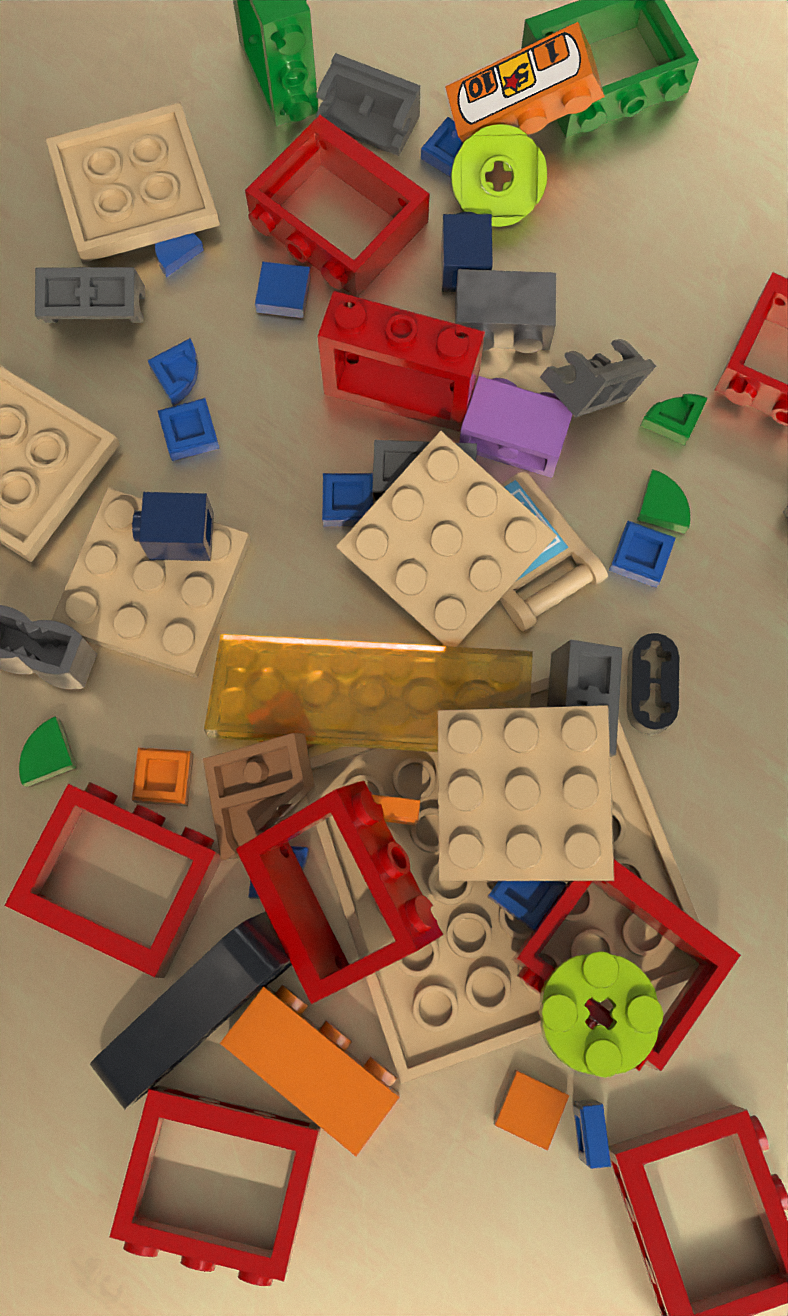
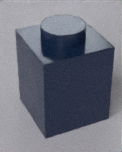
(465, 245)
(174, 526)

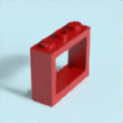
(362, 170)
(401, 360)
(745, 385)
(297, 912)
(666, 918)
(153, 959)
(767, 1190)
(197, 1249)

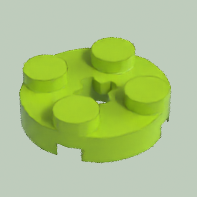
(517, 155)
(634, 1014)

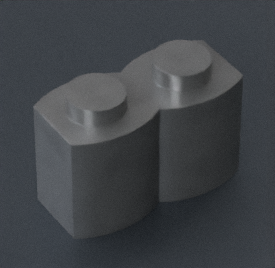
(44, 648)

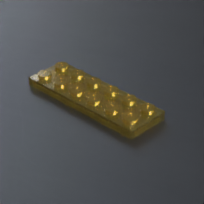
(356, 689)

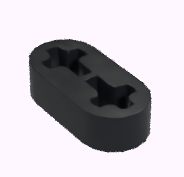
(665, 684)

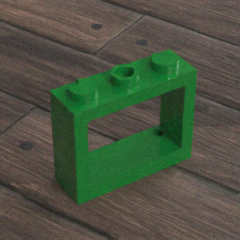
(280, 54)
(633, 94)

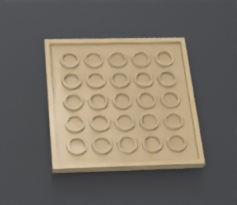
(463, 988)

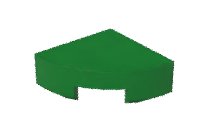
(675, 417)
(664, 504)
(45, 754)

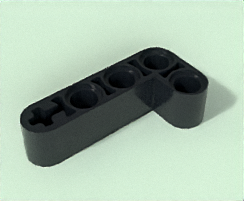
(192, 1009)

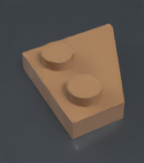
(256, 788)

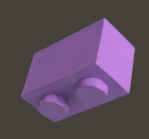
(516, 425)

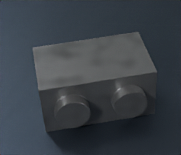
(510, 307)

